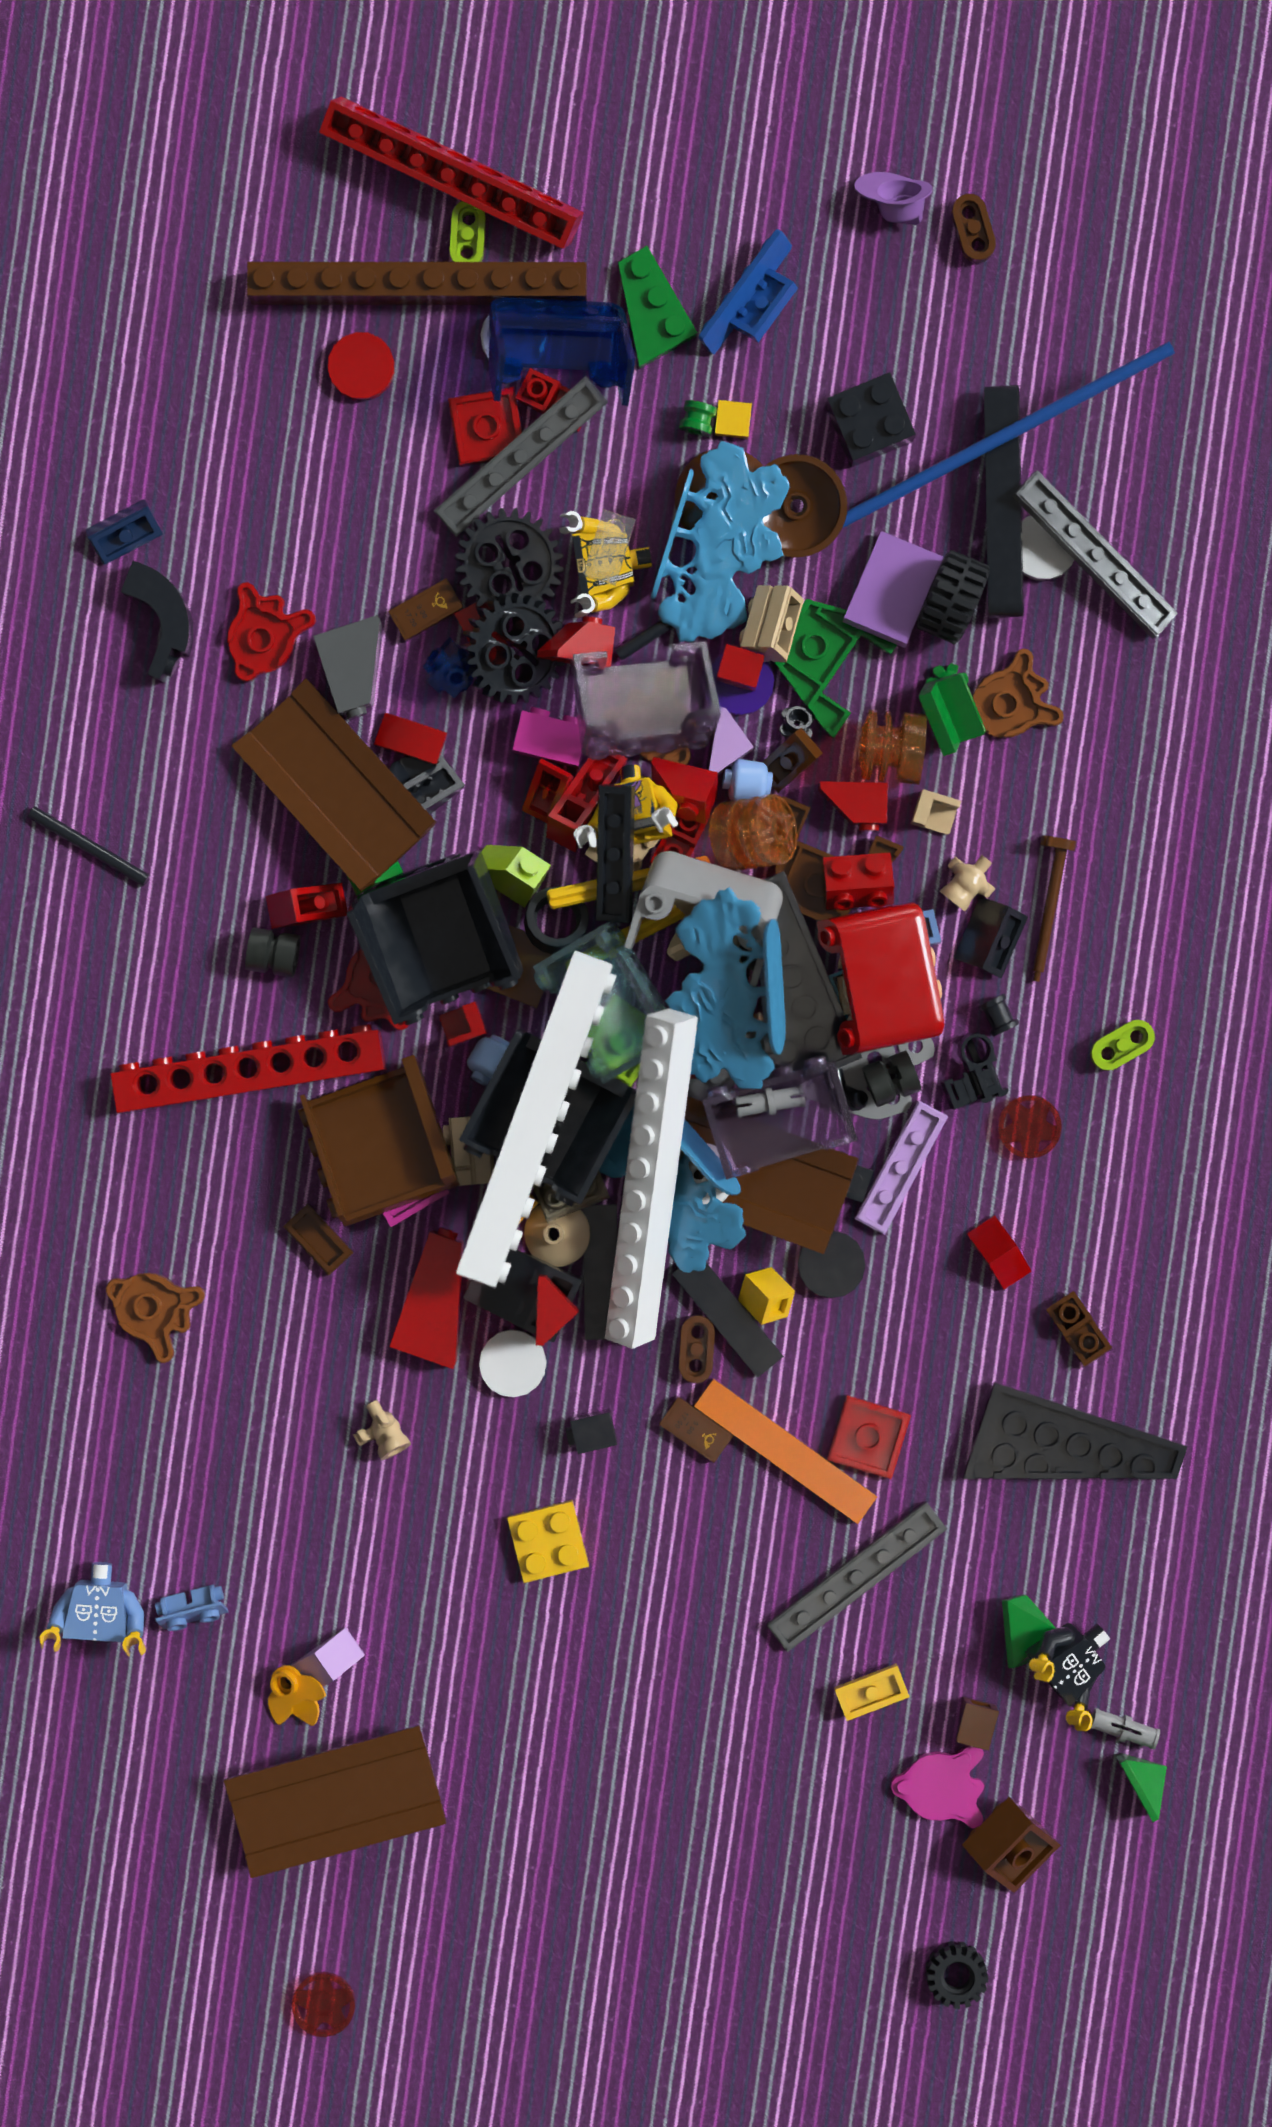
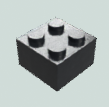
(870, 419)

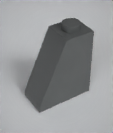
(351, 664)

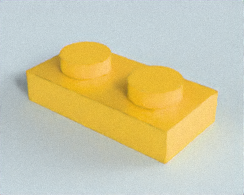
(871, 1692)

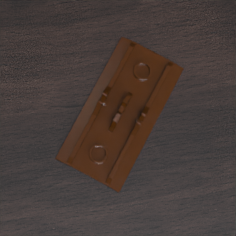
(335, 785)
(791, 1197)
(335, 1801)

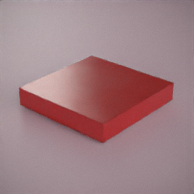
(484, 425)
(868, 1436)

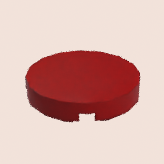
(361, 366)

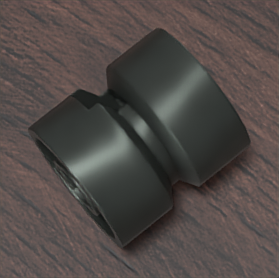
(272, 952)
(880, 1082)

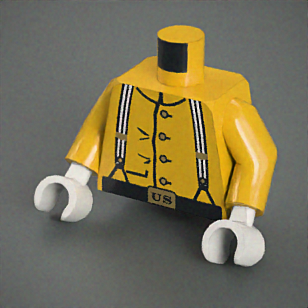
(596, 594)

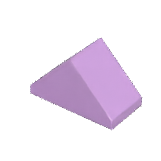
(728, 743)
(330, 1658)

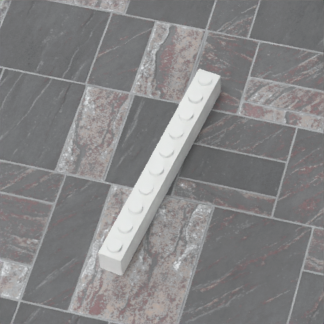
(535, 1120)
(650, 1177)

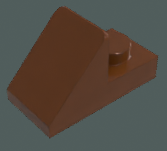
(791, 759)

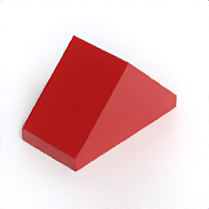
(546, 789)
(999, 1252)
(553, 1310)

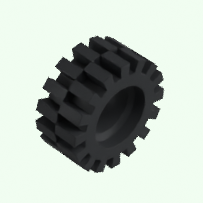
(956, 1954)

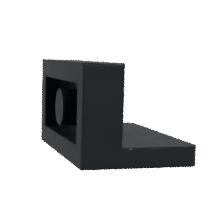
(991, 936)

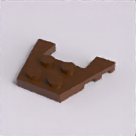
(806, 869)

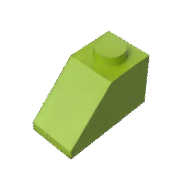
(515, 871)

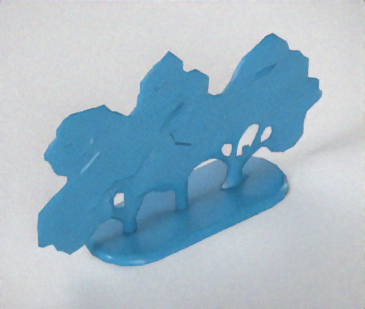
(726, 541)
(723, 995)
(692, 1222)

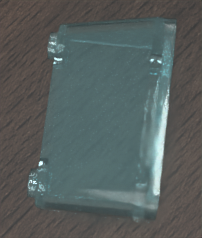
(633, 996)

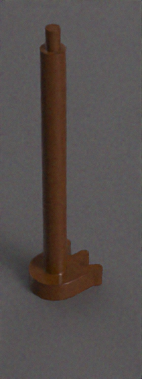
(1061, 846)

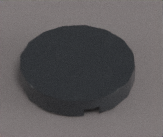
(836, 1270)

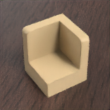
(935, 812)

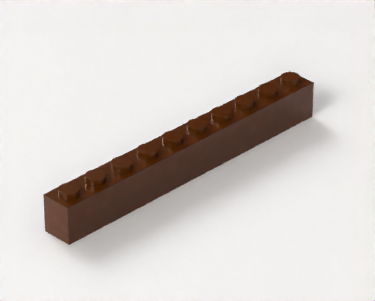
(412, 282)

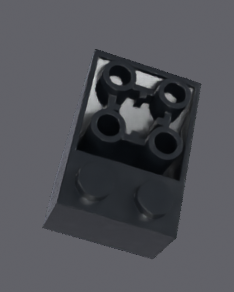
(518, 1295)

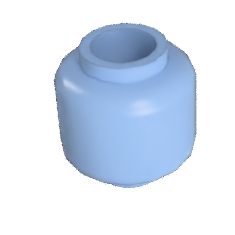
(747, 779)
(486, 1058)

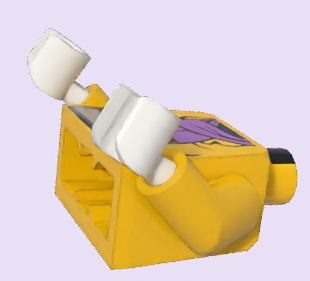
(653, 811)

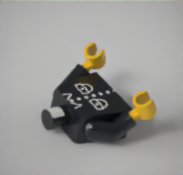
(1070, 1667)

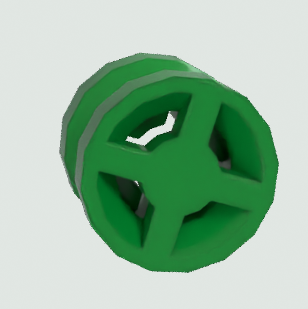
(697, 418)

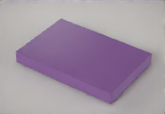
(892, 589)

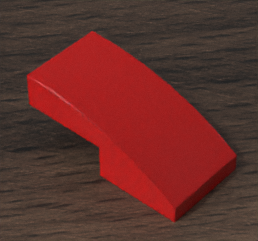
(410, 738)

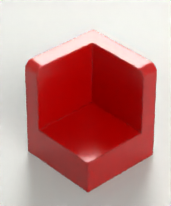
(740, 667)
(463, 1024)

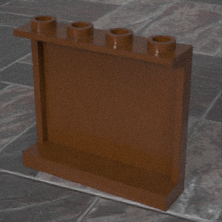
(378, 1144)

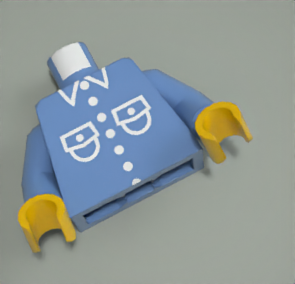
(97, 1612)

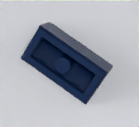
(124, 532)

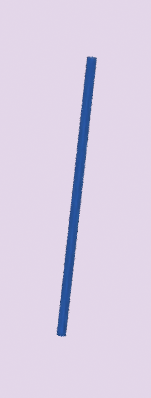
(1009, 433)

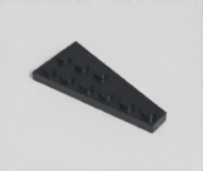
(1049, 1440)

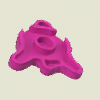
(941, 1786)

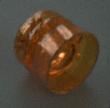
(893, 747)
(753, 832)

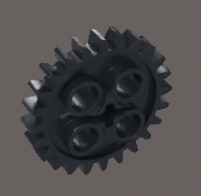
(536, 552)
(499, 675)

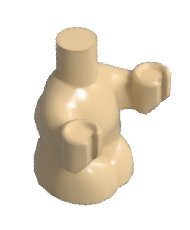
(967, 882)
(385, 1431)

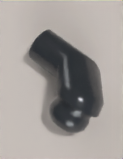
(855, 1099)

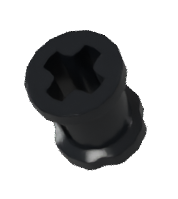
(998, 1015)

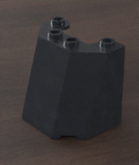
(435, 935)
(584, 1136)

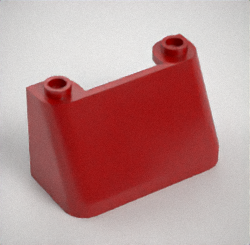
(885, 977)

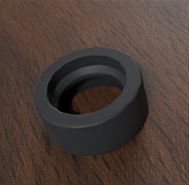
(546, 943)

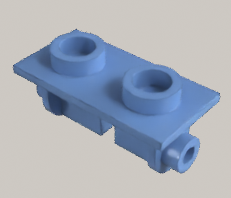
(178, 1613)

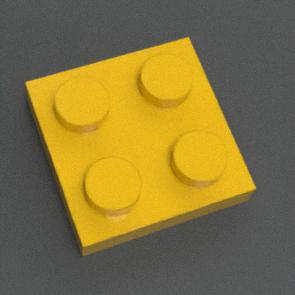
(548, 1541)

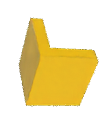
(766, 1295)

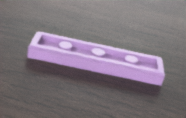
(901, 1167)

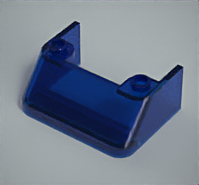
(560, 337)

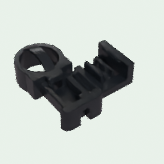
(978, 1081)

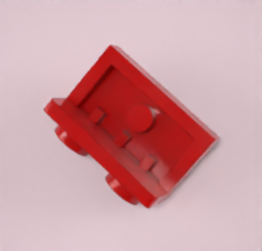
(858, 881)

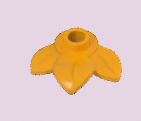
(296, 1699)

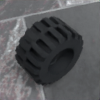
(953, 597)

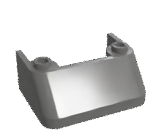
(695, 880)

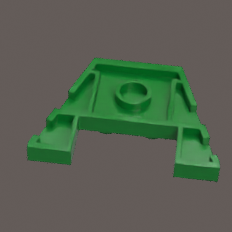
(815, 656)

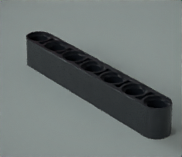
(1002, 510)

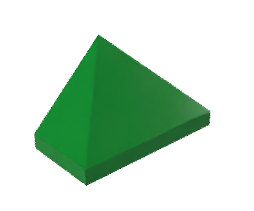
(1023, 1628)
(1147, 1781)

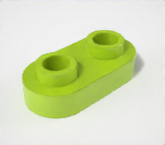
(465, 235)
(1122, 1045)

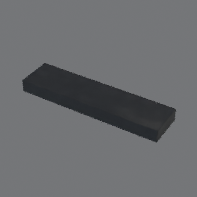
(615, 853)
(599, 1268)
(730, 1318)

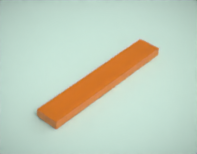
(785, 1451)

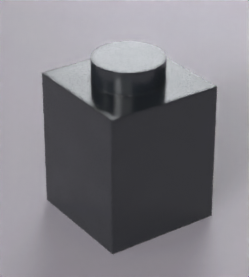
(592, 1431)

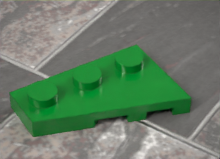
(653, 308)

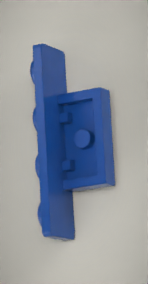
(755, 297)

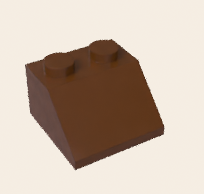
(1010, 1845)

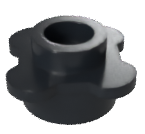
(796, 715)

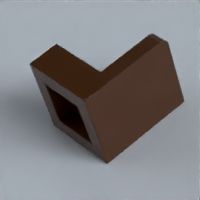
(977, 1723)

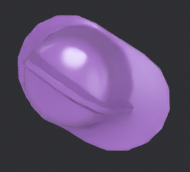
(896, 196)

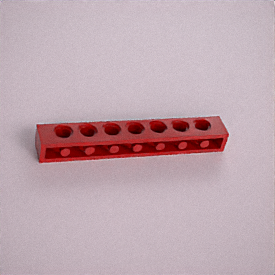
(451, 172)
(131, 1097)

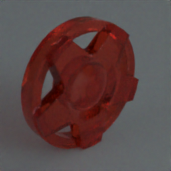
(1029, 1126)
(323, 2004)

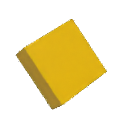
(733, 419)

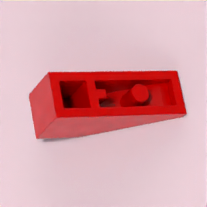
(581, 799)

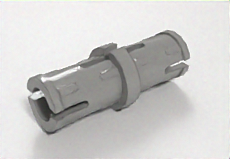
(770, 1101)
(1146, 1735)

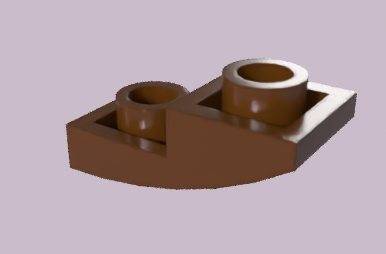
(1079, 1329)

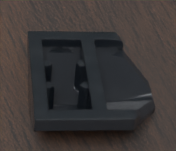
(427, 782)

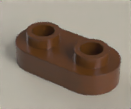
(973, 229)
(696, 1348)

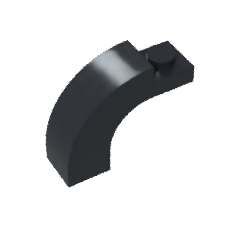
(177, 632)

